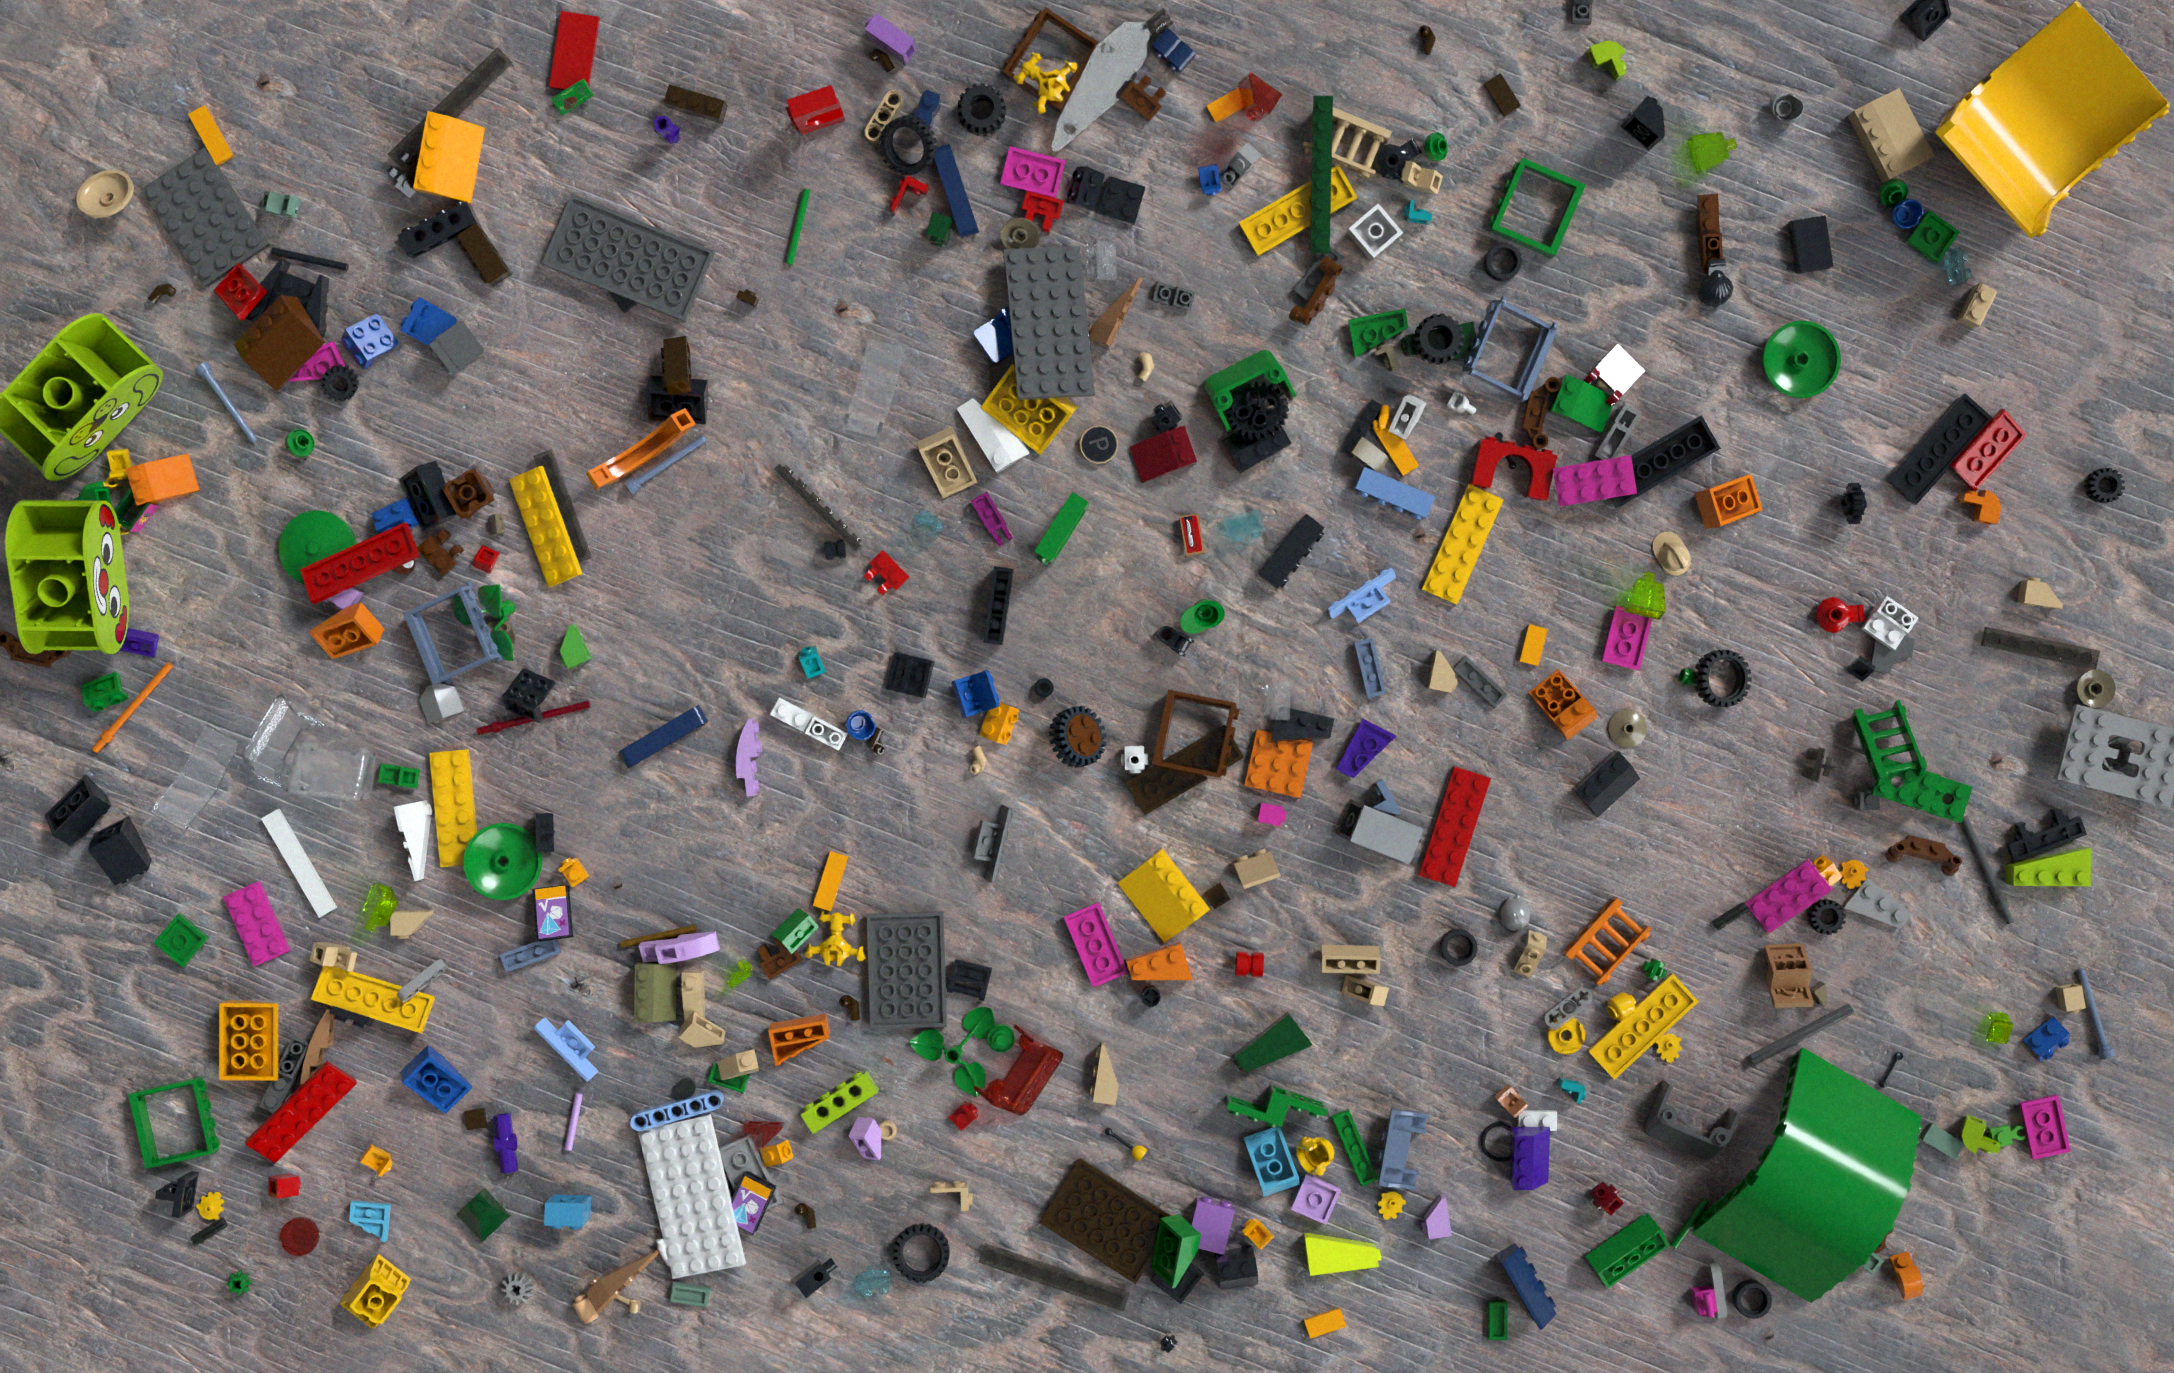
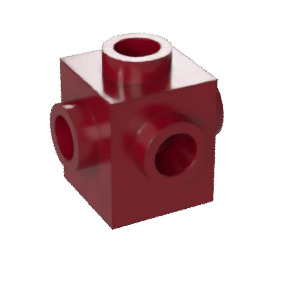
(1606, 1198)

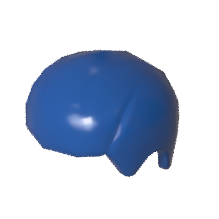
(1907, 213)
(860, 725)

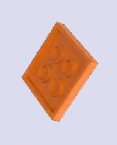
(1278, 765)

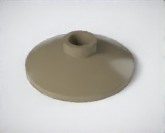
(1013, 240)
(2104, 687)
(1618, 724)

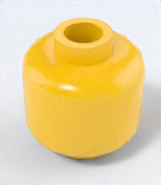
(1621, 1006)

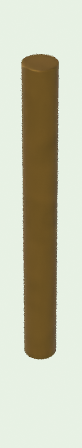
(659, 936)

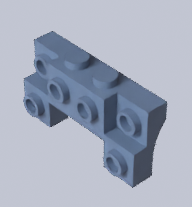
(1396, 1146)

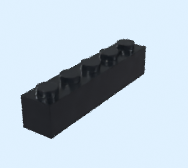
(1362, 426)

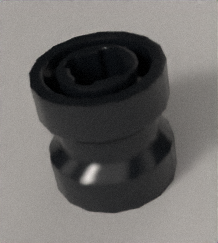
(834, 549)
(1151, 999)

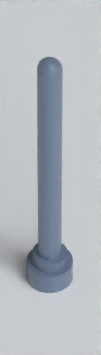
(205, 372)
(635, 483)
(2105, 1050)

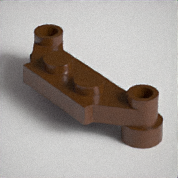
(1324, 289)
(1536, 412)
(19, 654)
(1926, 850)

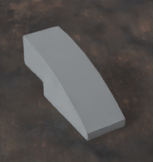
(1618, 432)

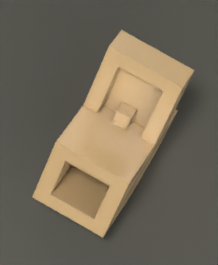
(1421, 178)
(333, 955)

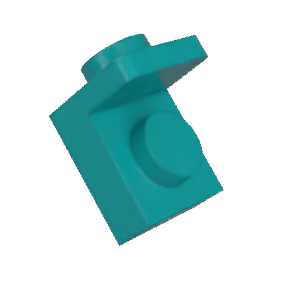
(1419, 216)
(811, 661)
(1571, 1086)

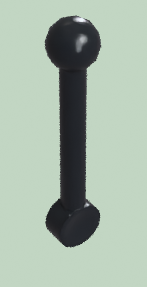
(1512, 465)
(1898, 1056)

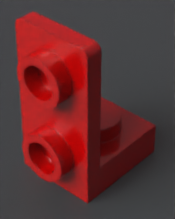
(916, 188)

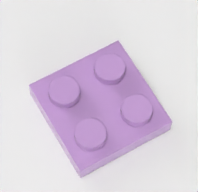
(1315, 1198)

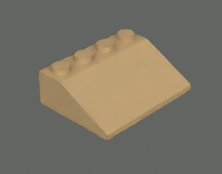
(1890, 135)

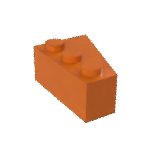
(1160, 964)
(797, 1035)

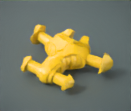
(1050, 82)
(835, 947)

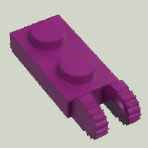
(990, 516)

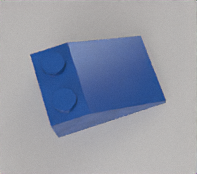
(435, 1079)

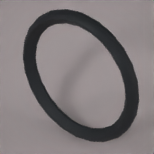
(1484, 1136)

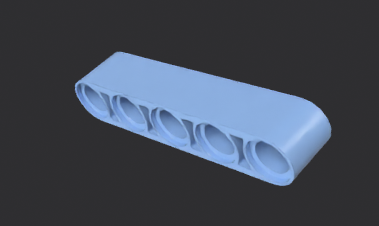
(669, 1115)

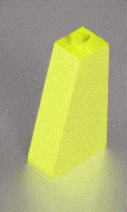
(1336, 1254)

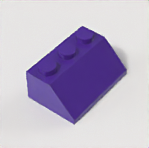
(1529, 1157)

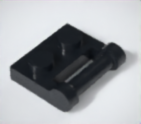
(970, 973)

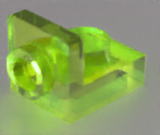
(738, 977)
(1999, 1028)

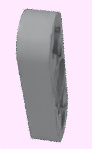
(421, 980)
(1569, 1000)
(1716, 1283)

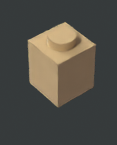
(2070, 998)

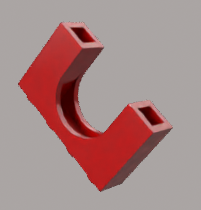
(815, 110)
(1539, 464)

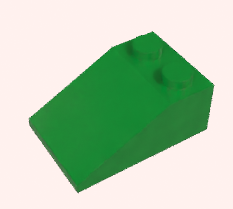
(1581, 404)
(1174, 1248)

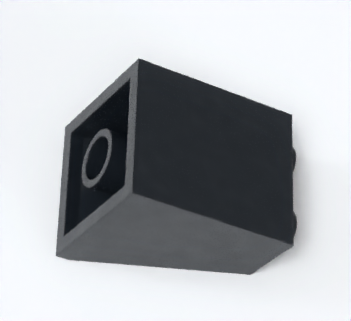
(120, 851)
(1237, 1268)

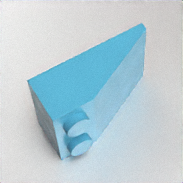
(1271, 1161)

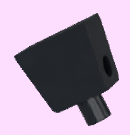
(808, 1282)

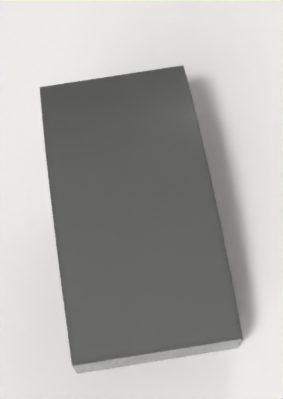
(1581, 12)
(1173, 296)

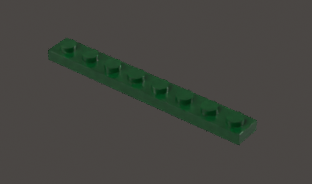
(1321, 174)

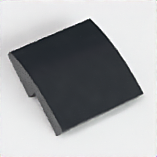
(910, 675)

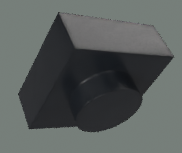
(1861, 668)

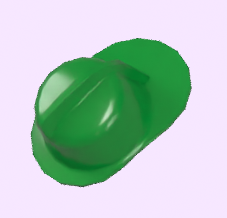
(1202, 616)

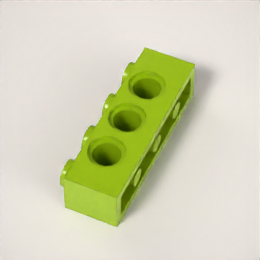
(817, 1121)

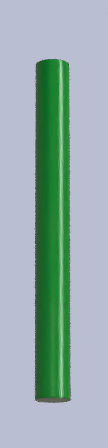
(797, 226)

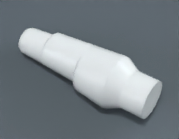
(662, 1250)

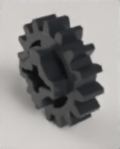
(1853, 503)

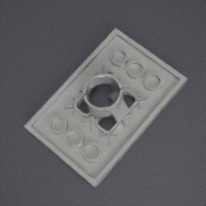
(2089, 743)

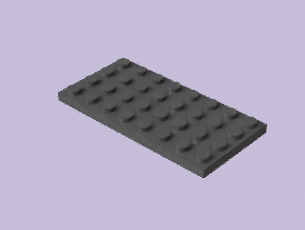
(628, 258)
(1048, 323)

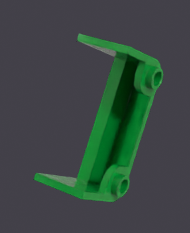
(1219, 384)

